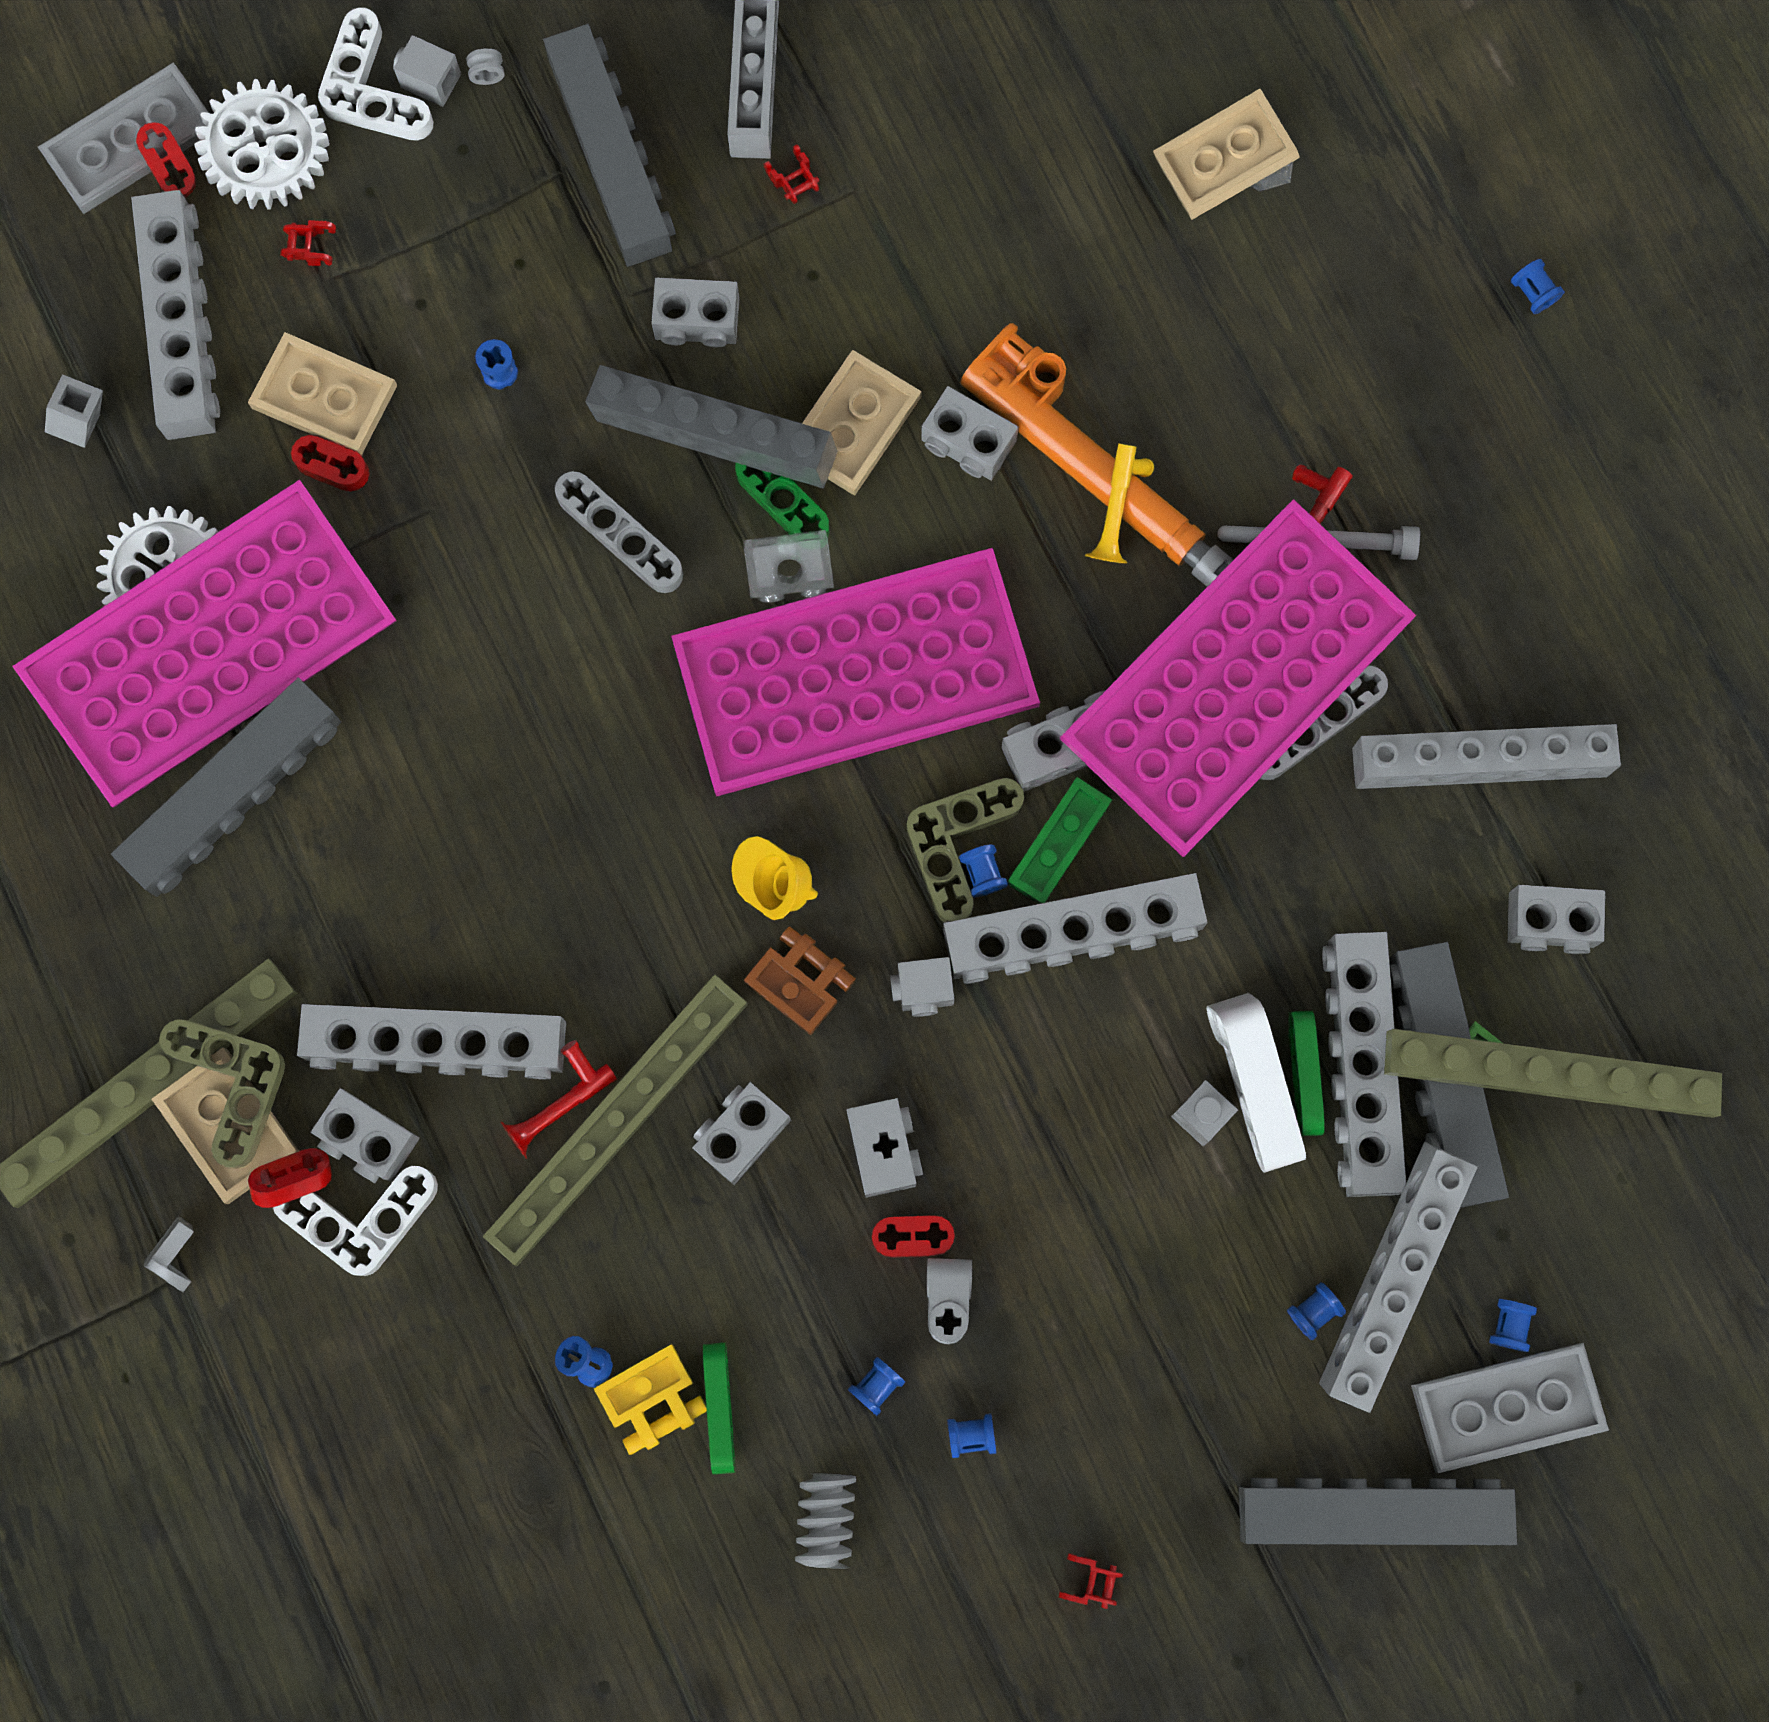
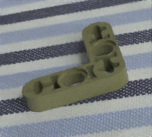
(949, 828)
(241, 1068)

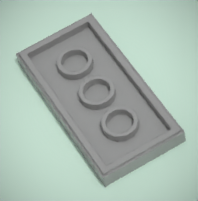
(101, 150)
(1509, 1407)

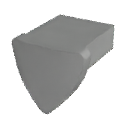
(165, 1251)

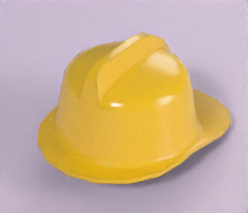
(771, 878)

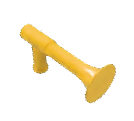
(1124, 467)

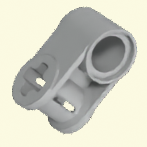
(948, 1290)

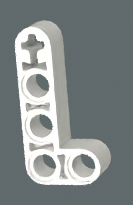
(1258, 1079)

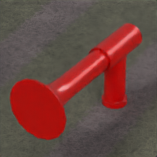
(1330, 488)
(591, 1084)

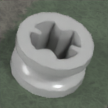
(485, 66)

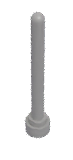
(1401, 542)

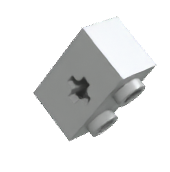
(877, 1173)

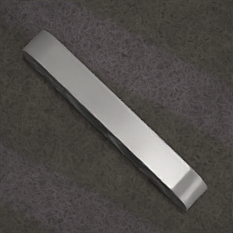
(615, 535)
(1324, 729)

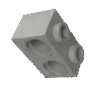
(697, 300)
(975, 425)
(1555, 906)
(369, 1128)
(750, 1140)

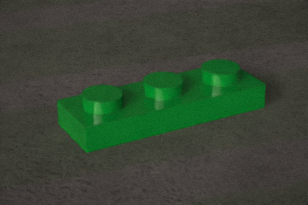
(1059, 841)

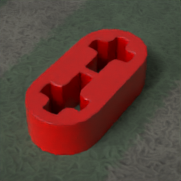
(174, 156)
(333, 454)
(289, 1178)
(913, 1225)

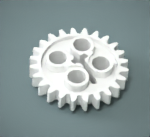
(250, 112)
(140, 539)

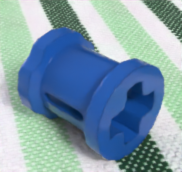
(1537, 286)
(501, 374)
(983, 870)
(1316, 1311)
(1513, 1325)
(581, 1349)
(876, 1386)
(971, 1436)

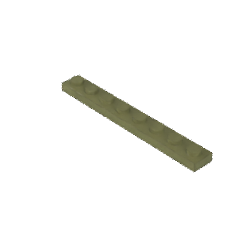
(1552, 1073)
(134, 1087)
(615, 1120)

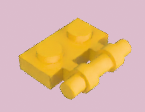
(645, 1386)

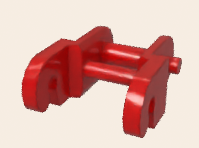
(781, 181)
(310, 230)
(1108, 1587)

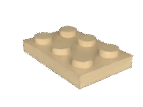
(1226, 154)
(322, 393)
(863, 413)
(194, 1111)

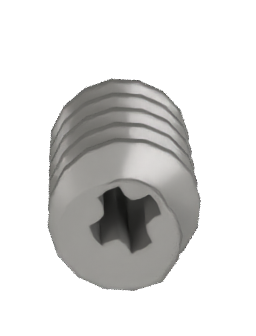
(826, 1521)

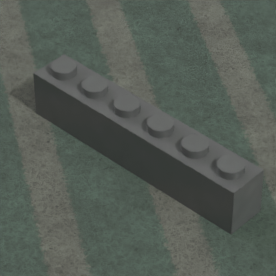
(608, 145)
(712, 426)
(227, 788)
(1454, 1112)
(1377, 1514)

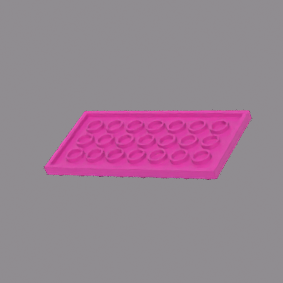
(204, 643)
(855, 671)
(1237, 678)

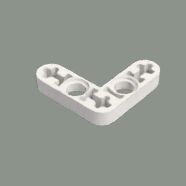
(357, 92)
(367, 1231)

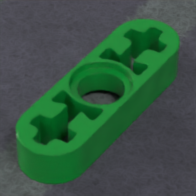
(810, 512)
(1306, 1073)
(719, 1408)

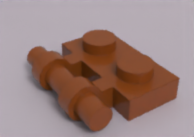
(793, 991)

